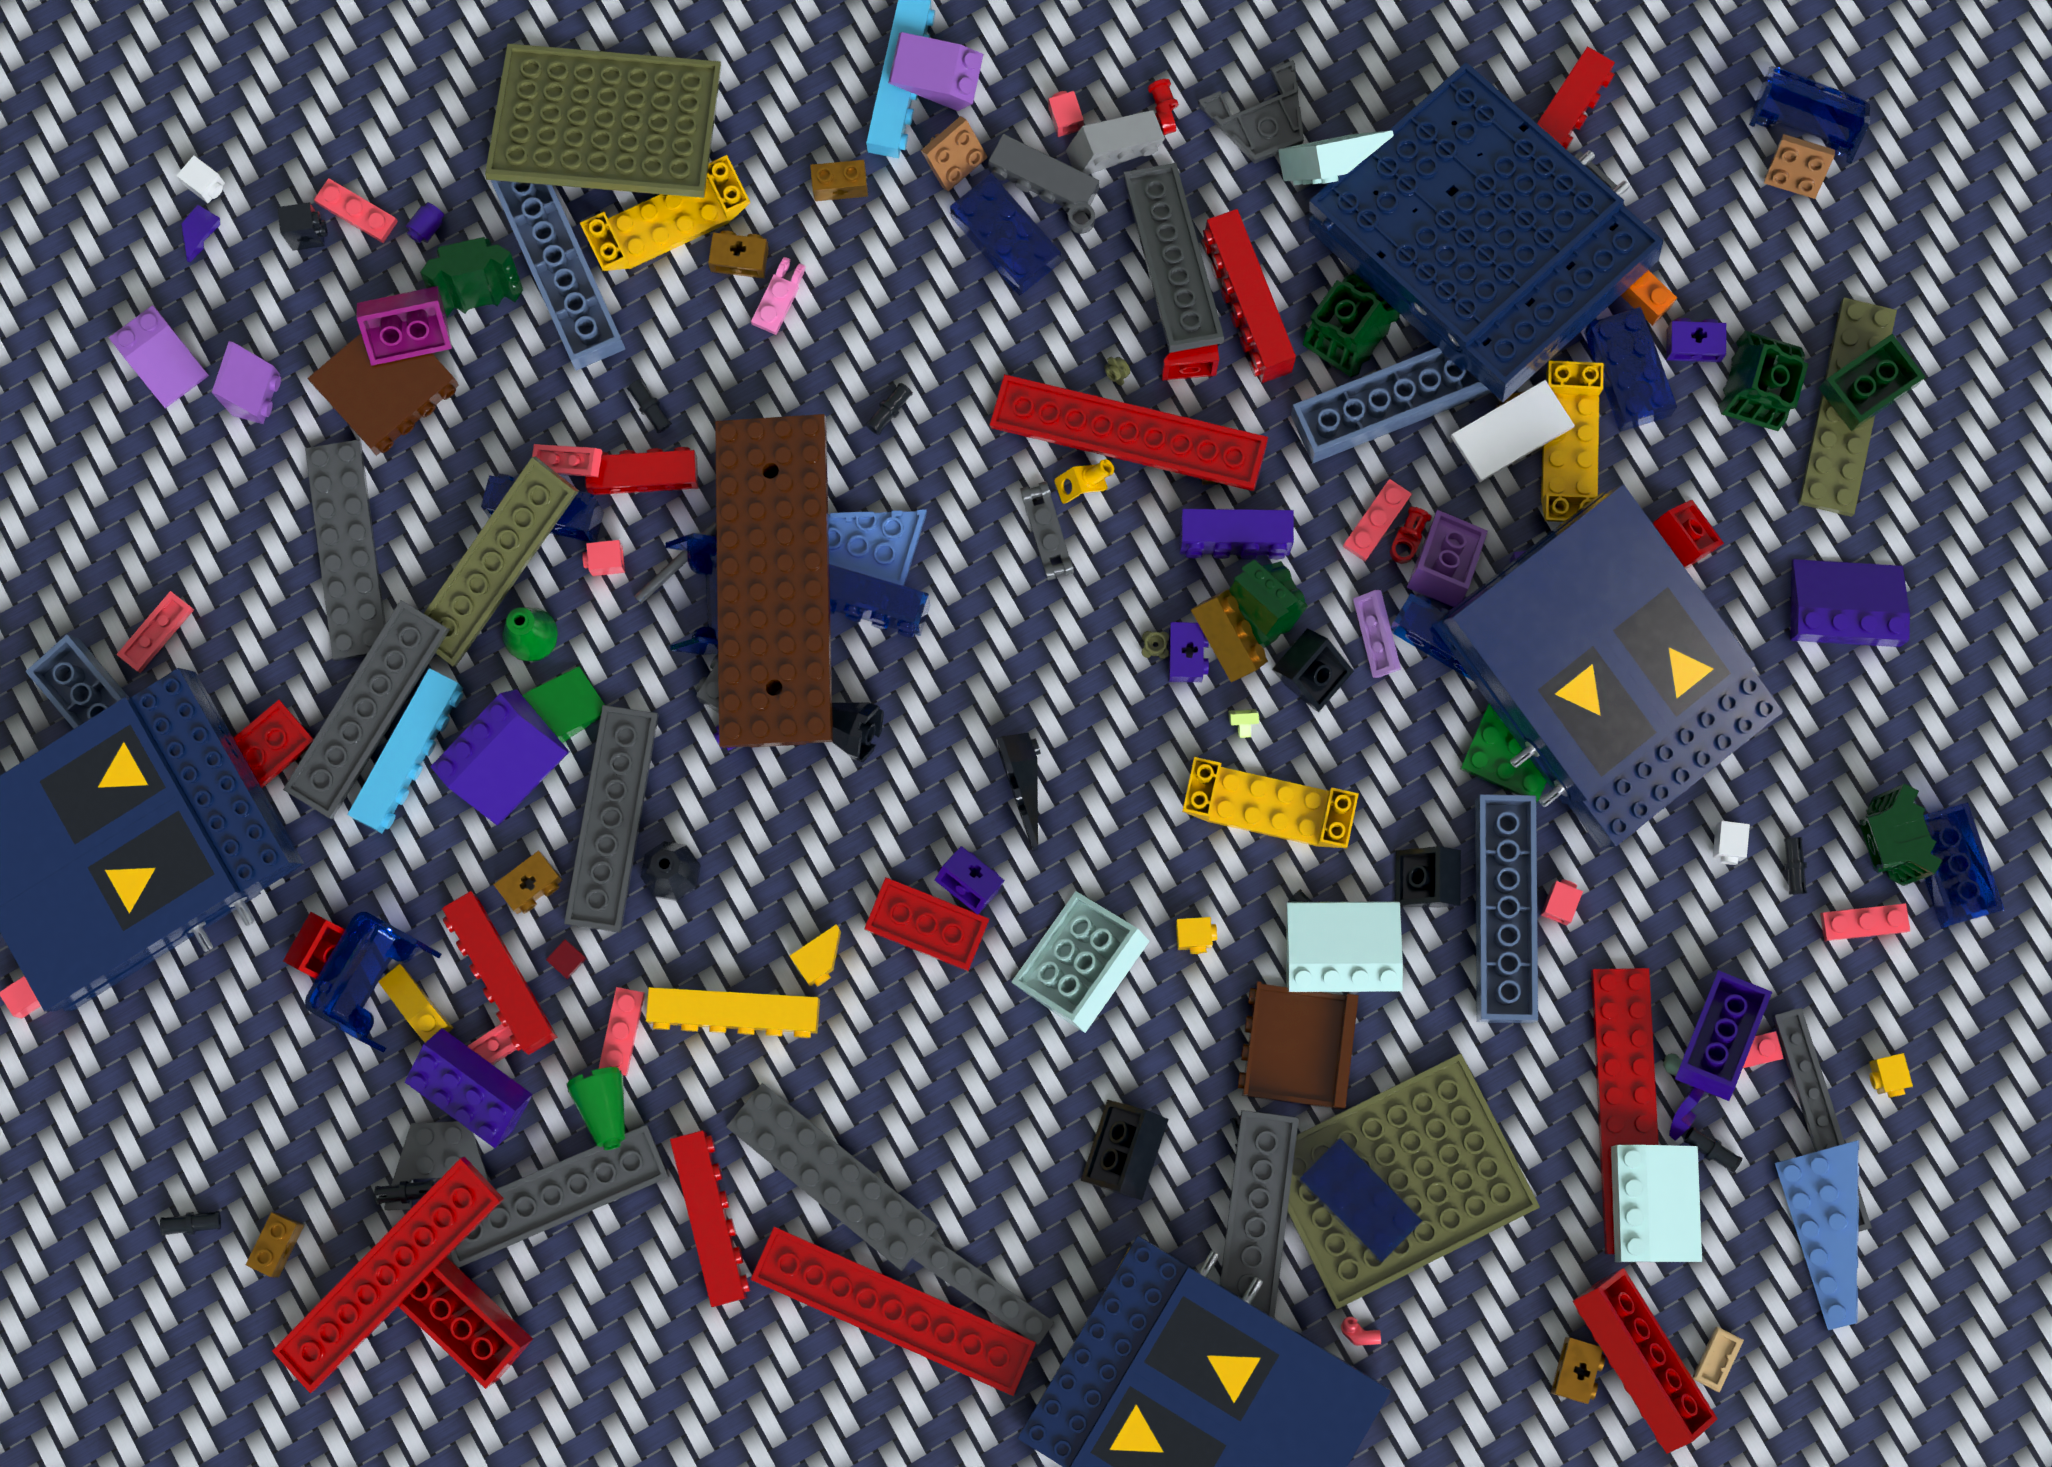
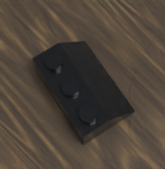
(1124, 1149)

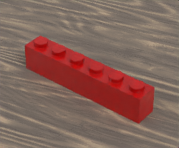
(1576, 95)
(499, 973)
(709, 1219)

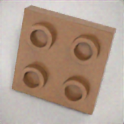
(954, 153)
(1799, 166)

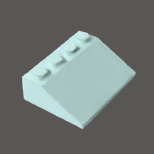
(1328, 158)
(1344, 947)
(1081, 961)
(1656, 1203)

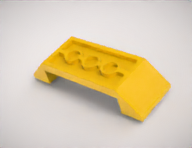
(666, 221)
(1572, 458)
(1269, 805)

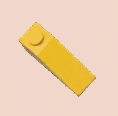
(413, 1003)

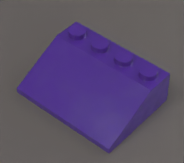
(1849, 603)
(500, 757)

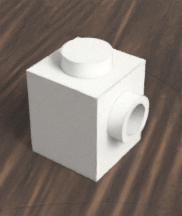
(201, 179)
(1731, 842)

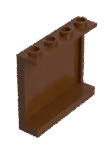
(385, 397)
(1298, 1046)

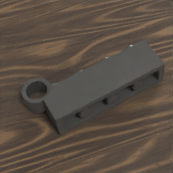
(1046, 177)

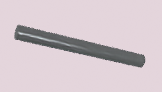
(669, 570)

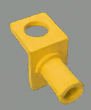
(1084, 479)

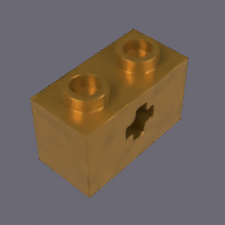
(839, 180)
(749, 262)
(513, 884)
(274, 1245)
(1566, 1381)

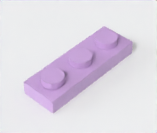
(1377, 633)

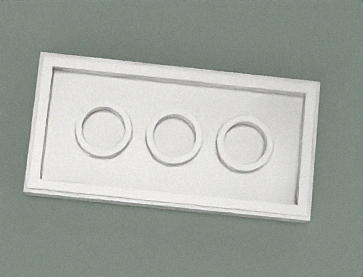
(1512, 431)

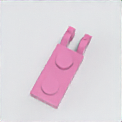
(778, 298)

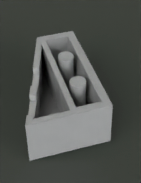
(1115, 142)

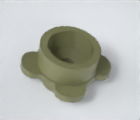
(1117, 370)
(1150, 638)

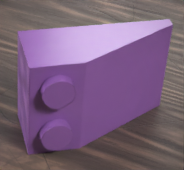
(936, 70)
(158, 356)
(246, 384)
(1447, 559)

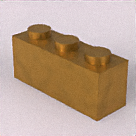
(1229, 635)

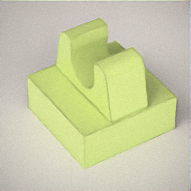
(1244, 719)

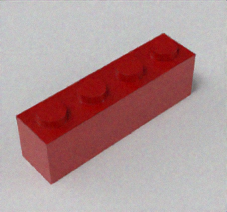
(645, 472)

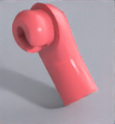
(1357, 1334)

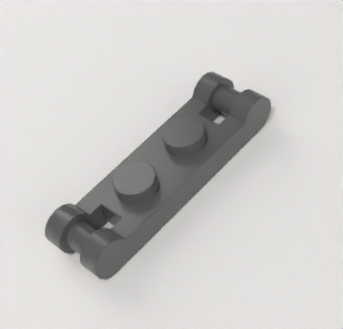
(1046, 531)

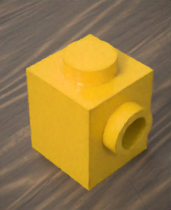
(1195, 934)
(1890, 1075)

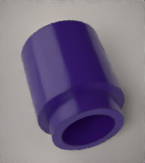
(425, 223)

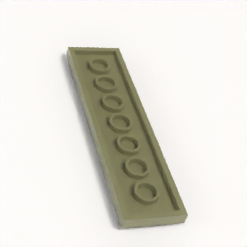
(1835, 452)
(499, 556)

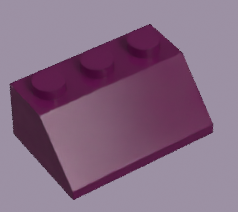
(403, 325)

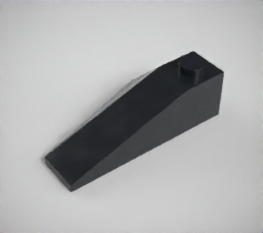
(1021, 767)

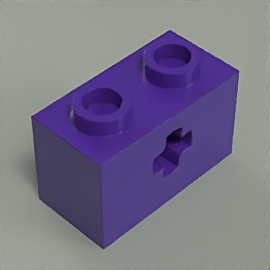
(1682, 347)
(1181, 667)
(969, 880)

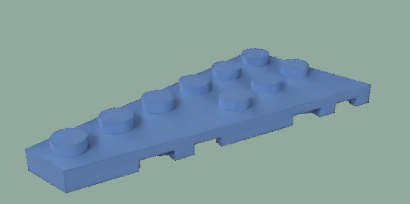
(875, 542)
(1825, 1213)

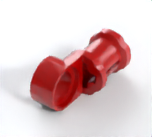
(1165, 105)
(1410, 535)

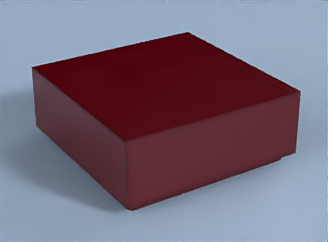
(566, 959)

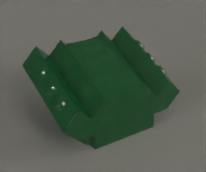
(472, 275)
(1349, 324)
(1763, 381)
(1268, 600)
(1899, 836)

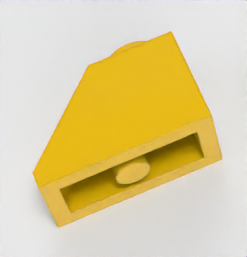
(818, 957)

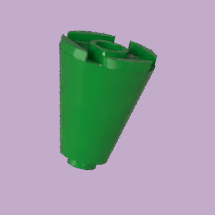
(529, 634)
(601, 1105)

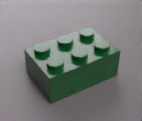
(1871, 382)

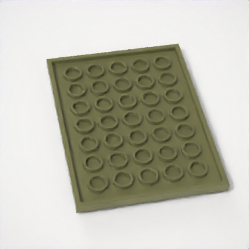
(604, 120)
(1437, 1153)

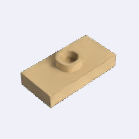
(1717, 1359)

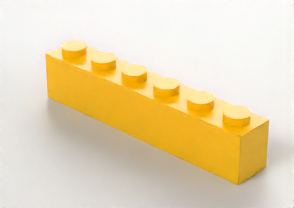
(733, 1011)

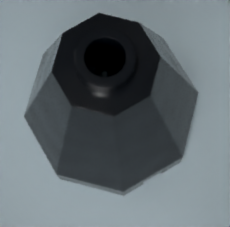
(855, 727)
(677, 878)

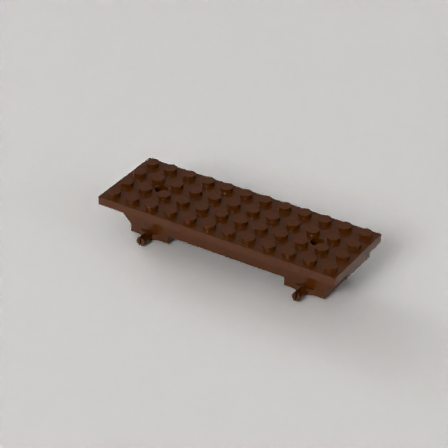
(773, 582)

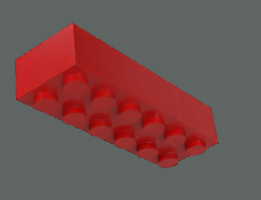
(1248, 296)
(466, 1323)
(1645, 1361)

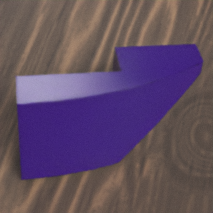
(197, 229)
(1683, 1116)

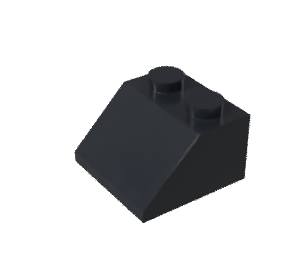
(1313, 669)
(1428, 877)

